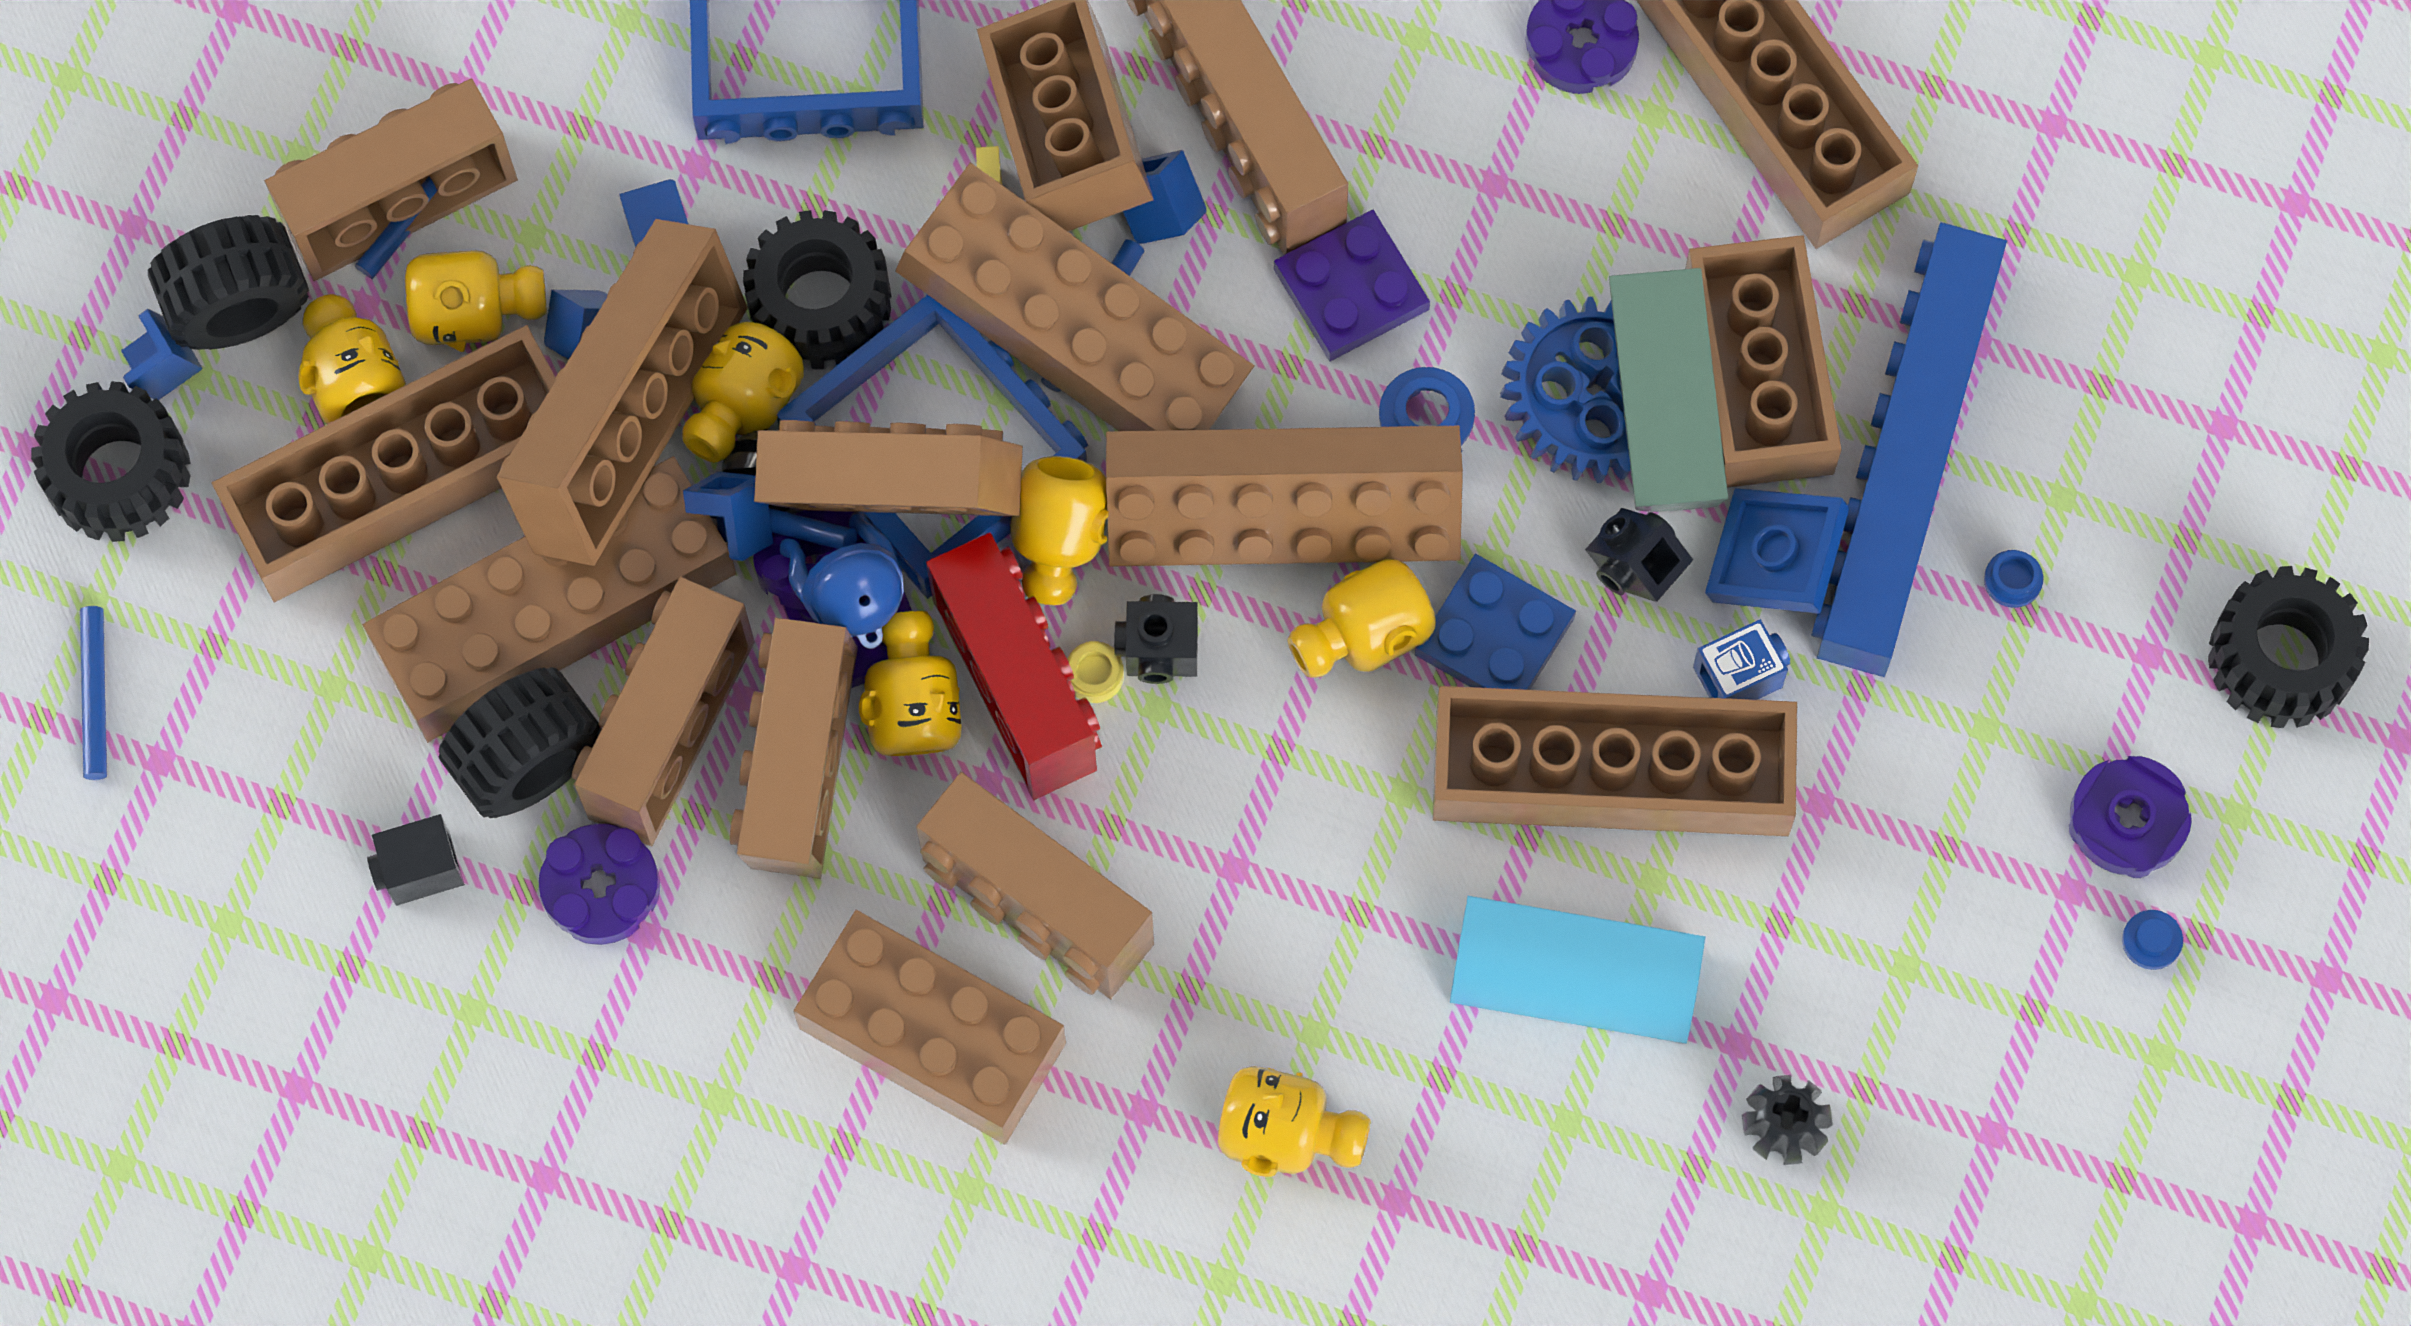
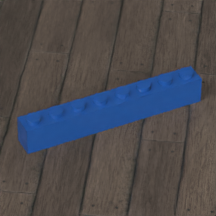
(1911, 448)

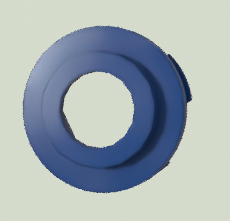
(1410, 384)

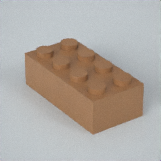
(1064, 113)
(364, 181)
(1768, 361)
(888, 469)
(664, 709)
(795, 748)
(1034, 887)
(930, 1026)

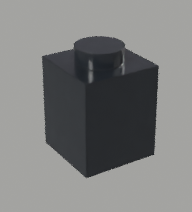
(415, 860)

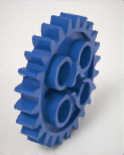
(1560, 423)

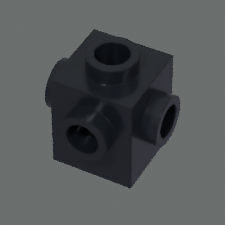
(1638, 554)
(1158, 639)

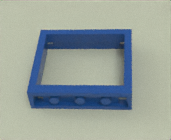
(825, 114)
(992, 361)

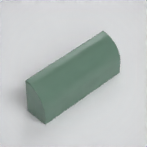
(1668, 390)

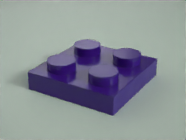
(1351, 285)

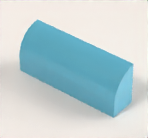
(1577, 969)

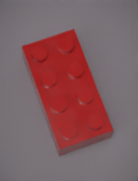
(1013, 665)

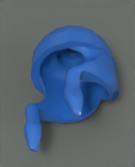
(840, 579)

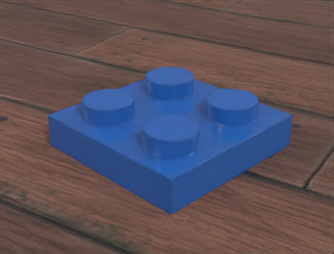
(1777, 550)
(1495, 629)

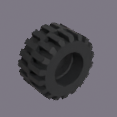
(813, 247)
(228, 282)
(91, 423)
(2313, 610)
(518, 742)

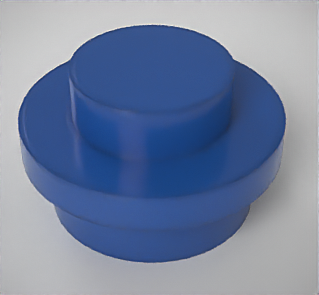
(2013, 578)
(2152, 939)

